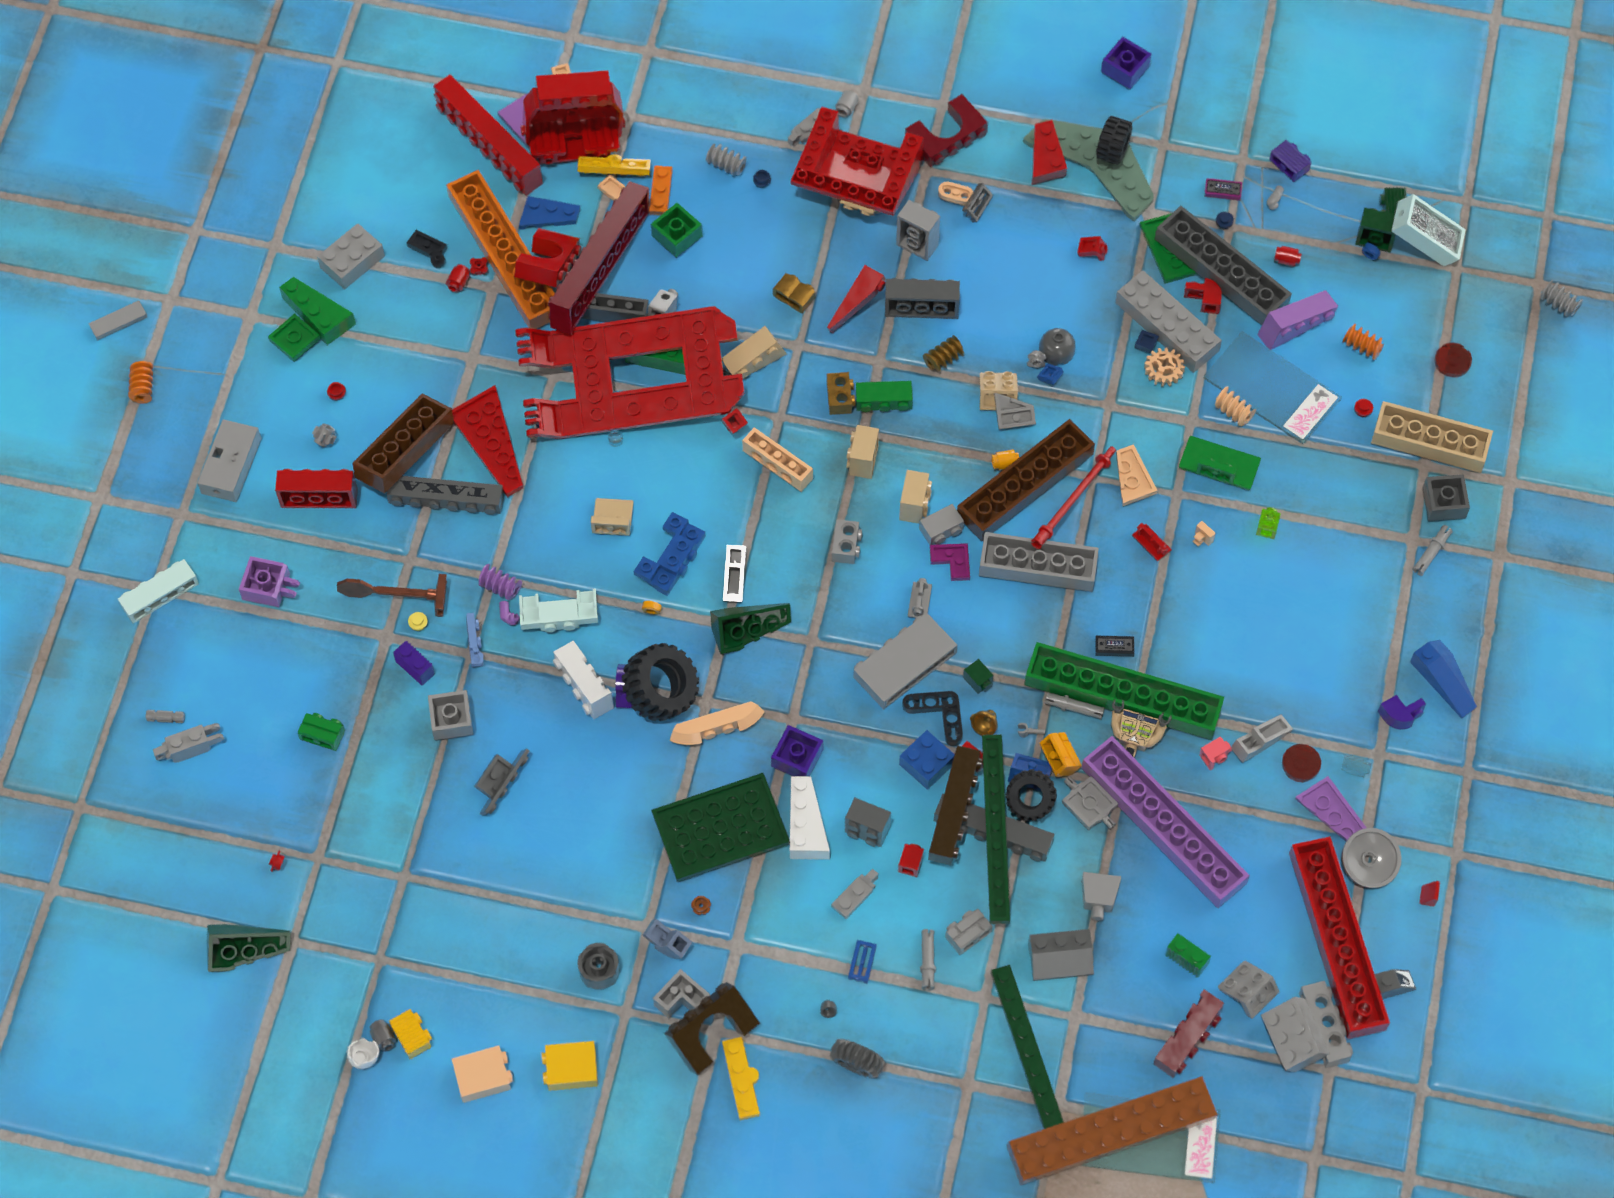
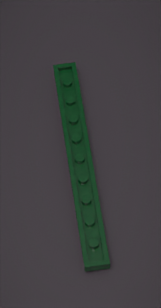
(995, 829)
(1026, 1046)

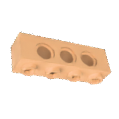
(777, 459)

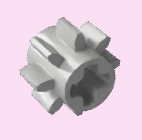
(324, 435)

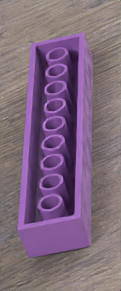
(1165, 822)

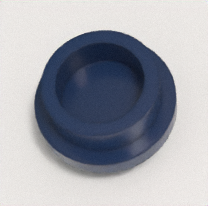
(761, 178)
(1224, 220)

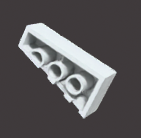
(582, 677)
(806, 825)

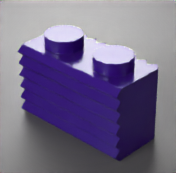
(1290, 160)
(413, 663)

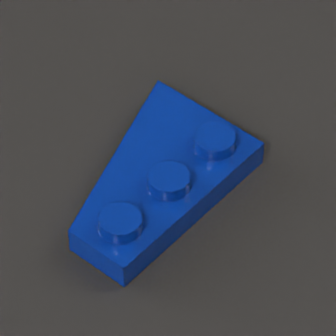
(548, 212)

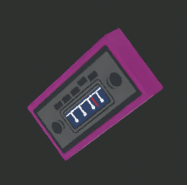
(1223, 189)

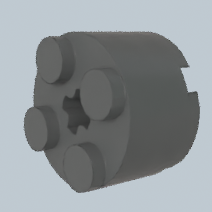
(598, 977)

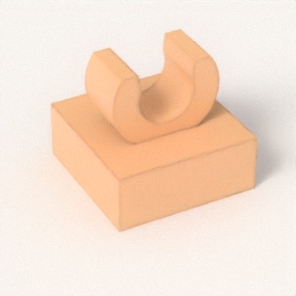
(1203, 534)

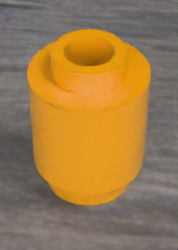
(1003, 459)

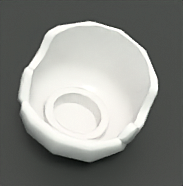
(362, 1053)

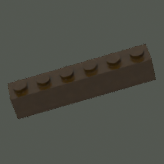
(954, 805)

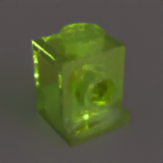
(1268, 523)

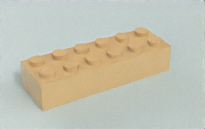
(1432, 437)

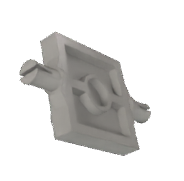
(1089, 802)

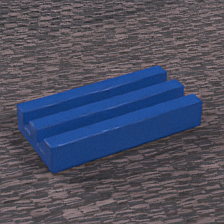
(858, 977)

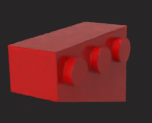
(1047, 154)

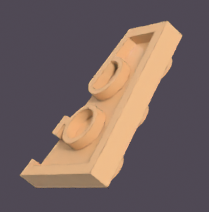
(1133, 476)

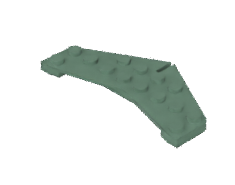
(1123, 180)

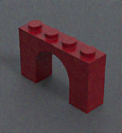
(972, 127)

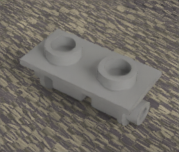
(919, 598)

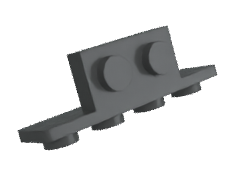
(496, 777)

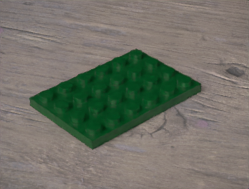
(720, 827)

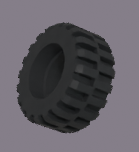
(680, 674)

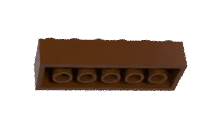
(403, 443)

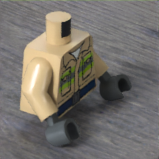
(1136, 730)

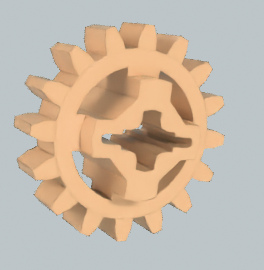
(1165, 368)

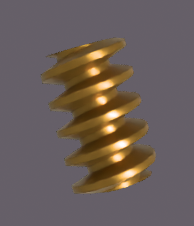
(943, 353)

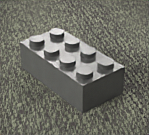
(922, 298)

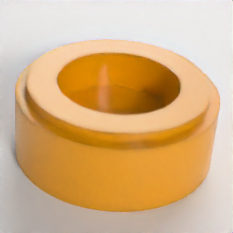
(651, 607)

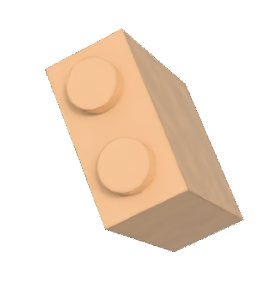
(482, 1073)

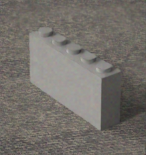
(904, 660)

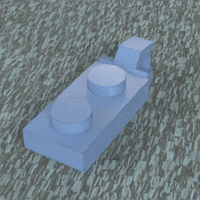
(474, 641)

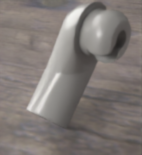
(1275, 197)

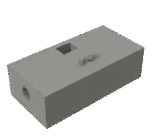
(229, 460)

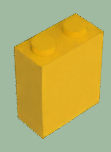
(570, 1065)

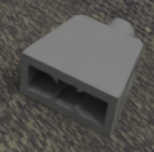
(663, 302)
(1099, 893)

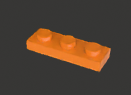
(660, 190)

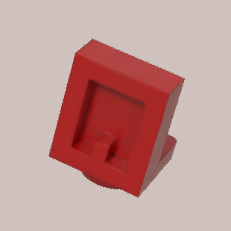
(1092, 247)

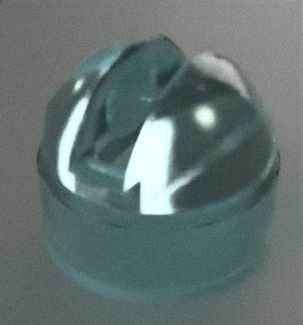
(615, 440)

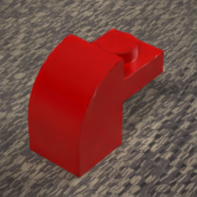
(1209, 293)

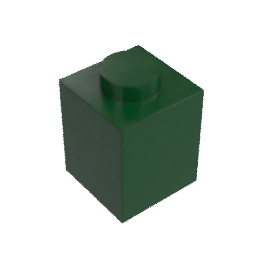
(978, 676)

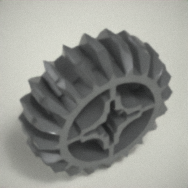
(857, 1058)

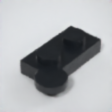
(428, 246)

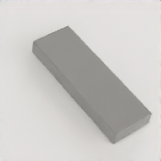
(118, 320)

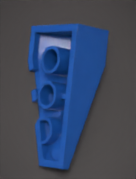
(1442, 672)

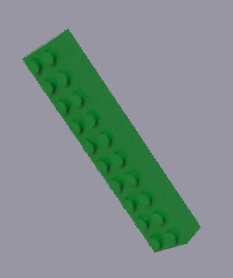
(1102, 682)

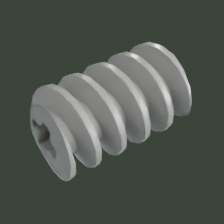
(726, 161)
(1560, 299)

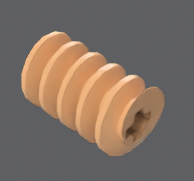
(1233, 407)

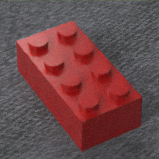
(316, 488)

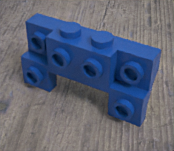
(675, 557)

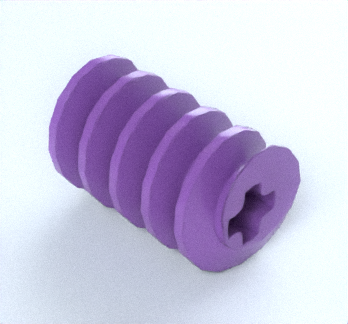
(499, 584)

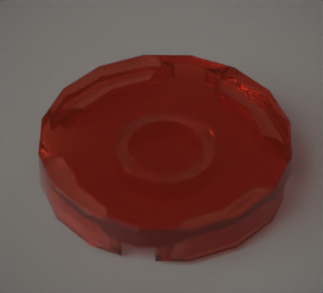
(1453, 360)
(1301, 762)

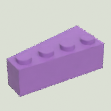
(1296, 319)

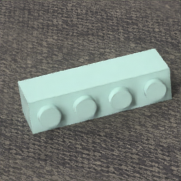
(158, 591)

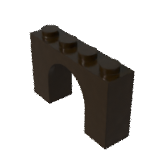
(685, 1033)

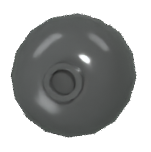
(1057, 346)

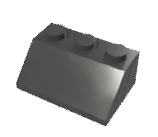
(1061, 954)

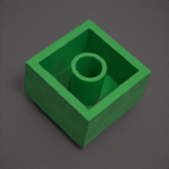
(676, 229)

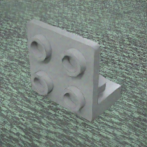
(1250, 987)

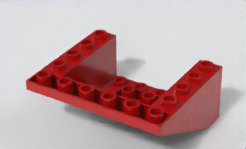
(856, 166)

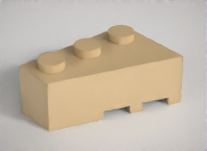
(754, 353)

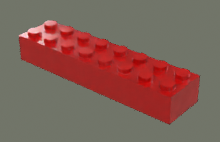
(487, 135)

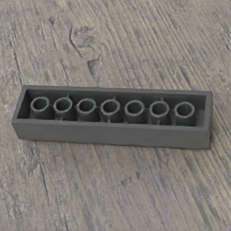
(1221, 262)

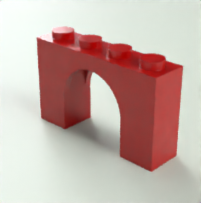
(548, 270)

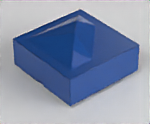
(1050, 374)

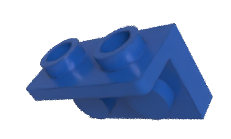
(1024, 762)

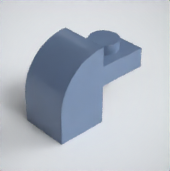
(667, 942)

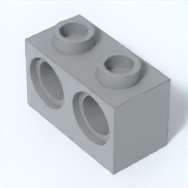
(844, 541)

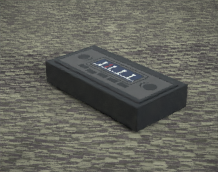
(1114, 646)

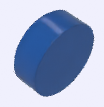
(1371, 251)

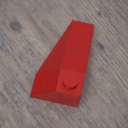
(862, 291)

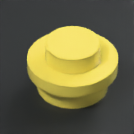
(417, 621)

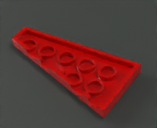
(486, 432)

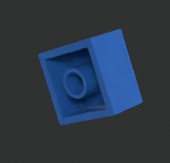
(926, 759)

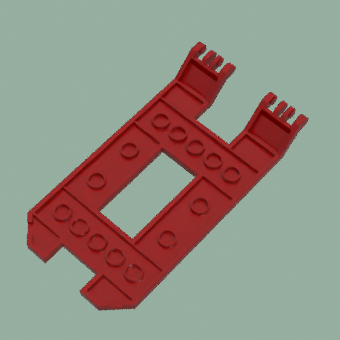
(590, 352)

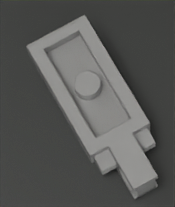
(803, 129)
(855, 894)

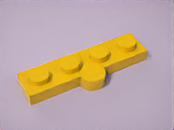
(614, 165)
(741, 1078)

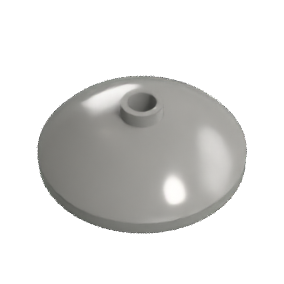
(1383, 854)

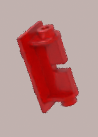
(1151, 541)

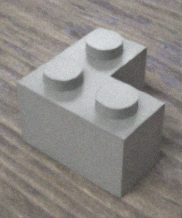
(678, 991)

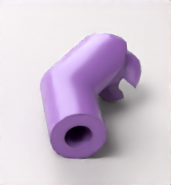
(507, 616)

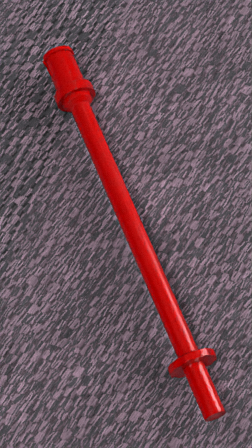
(1046, 531)

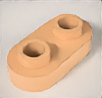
(956, 192)

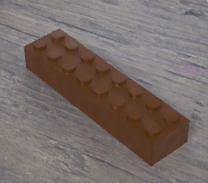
(1026, 479)

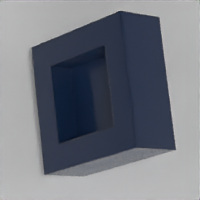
(1146, 341)

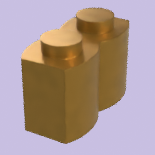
(794, 293)

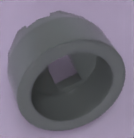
(832, 1009)

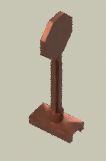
(360, 589)

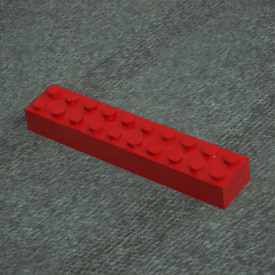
(1339, 938)

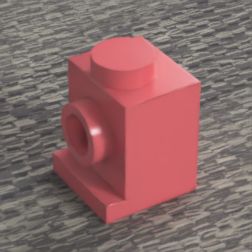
(1215, 752)

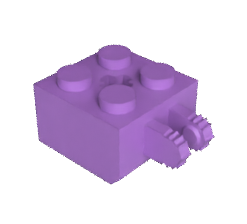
(266, 582)

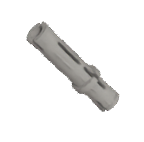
(1437, 544)
(1074, 705)
(928, 967)

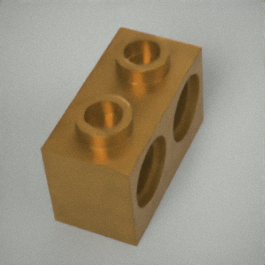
(838, 393)

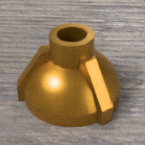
(984, 722)

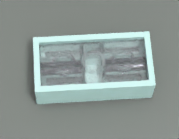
(1428, 230)

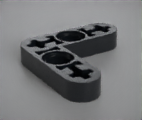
(946, 708)

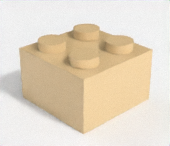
(863, 451)
(915, 496)

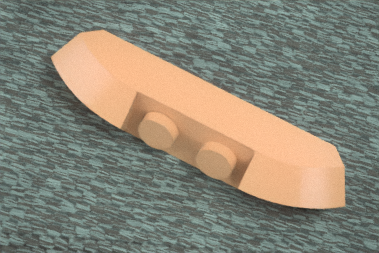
(710, 725)

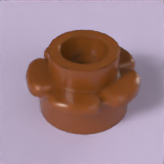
(701, 900)

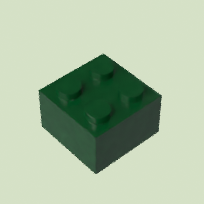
(1376, 229)

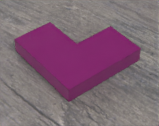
(956, 556)

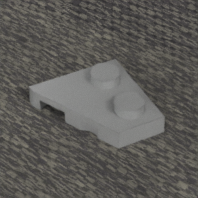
(1013, 412)

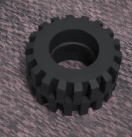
(1114, 140)
(1023, 810)

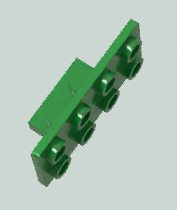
(1219, 463)

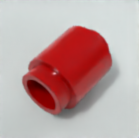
(1287, 256)
(458, 278)

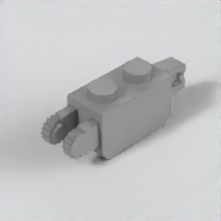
(188, 743)

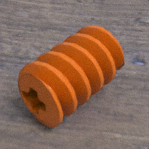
(1363, 341)
(140, 382)

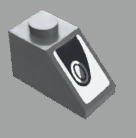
(1394, 982)

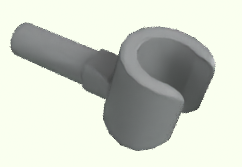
(1028, 730)

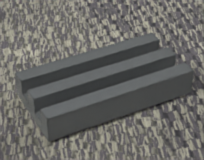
(975, 200)

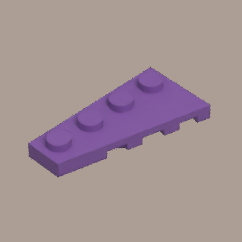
(1331, 808)

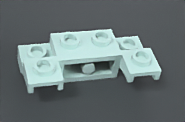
(558, 614)

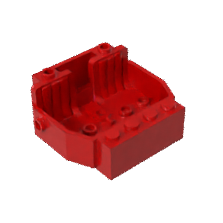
(572, 117)

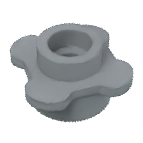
(1036, 359)

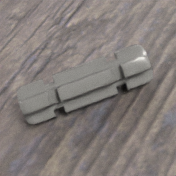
(165, 716)

